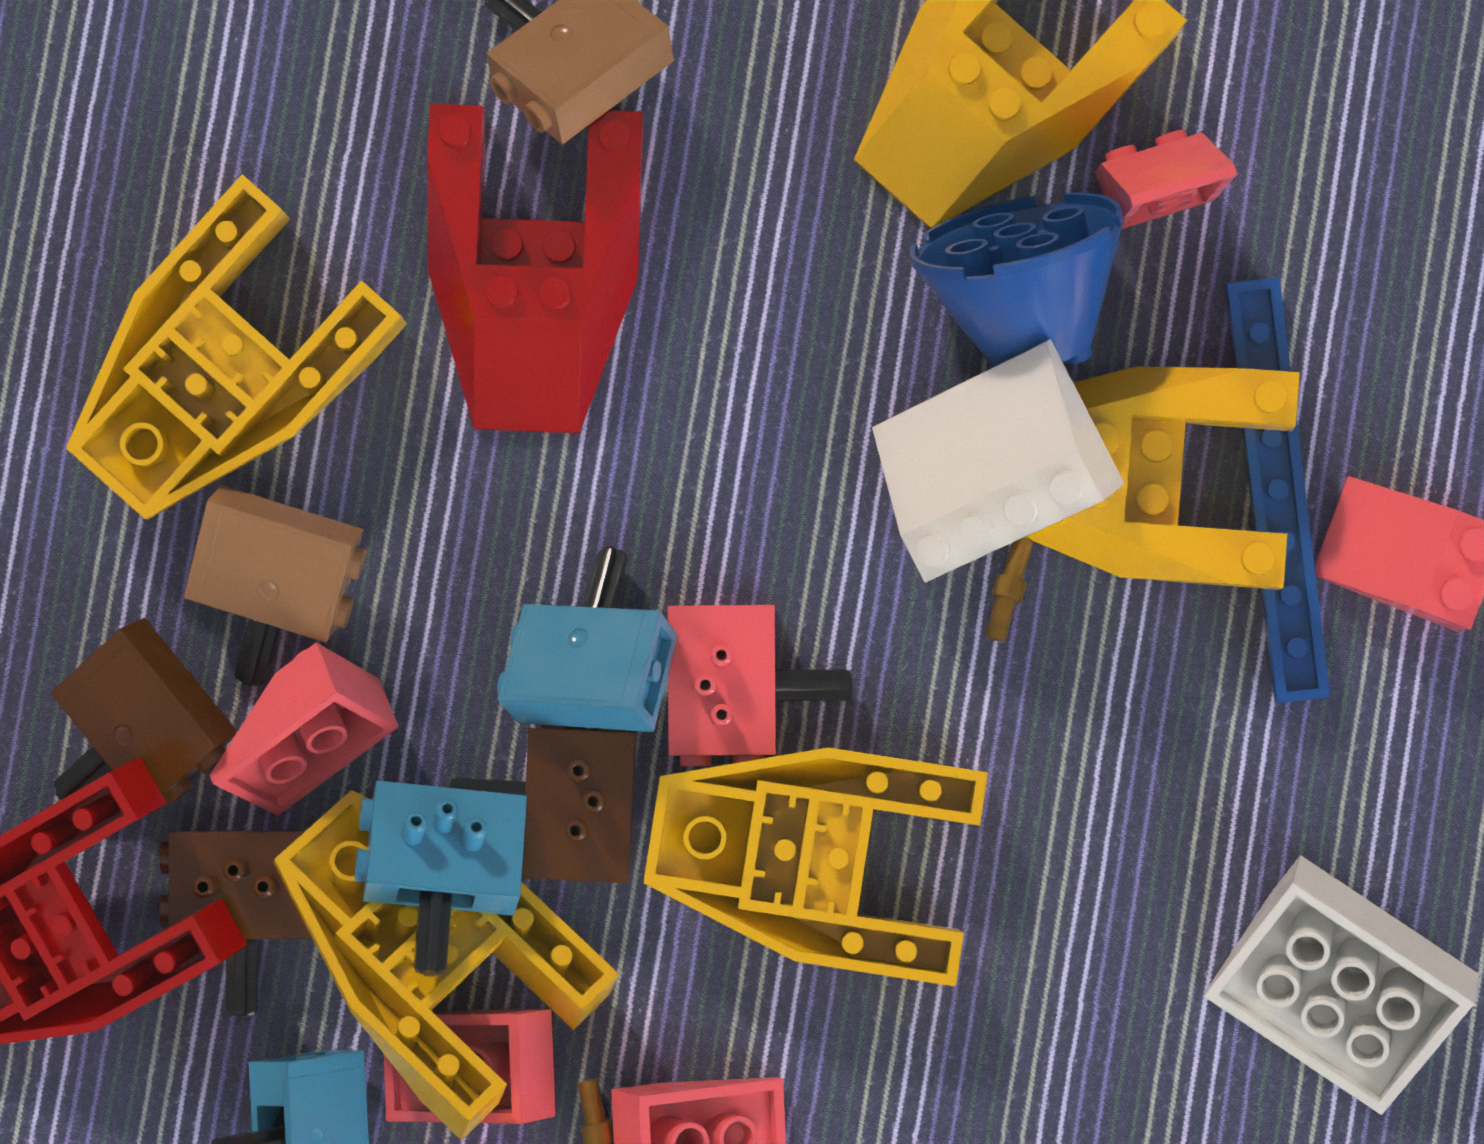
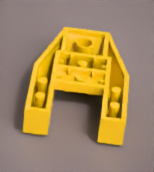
(989, 104)
(198, 386)
(1143, 426)
(784, 853)
(372, 963)

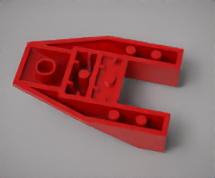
(531, 299)
(53, 951)

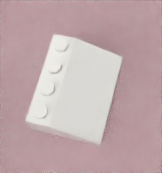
(992, 461)
(1343, 985)

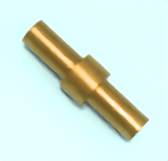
(1009, 589)
(596, 1127)

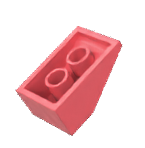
(1164, 178)
(1405, 553)
(304, 730)
(513, 1044)
(700, 1112)

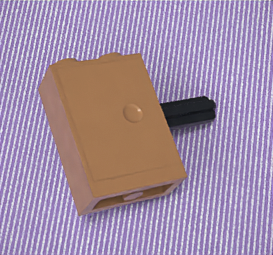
(574, 59)
(276, 570)

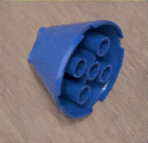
(1024, 272)

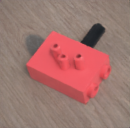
(728, 683)

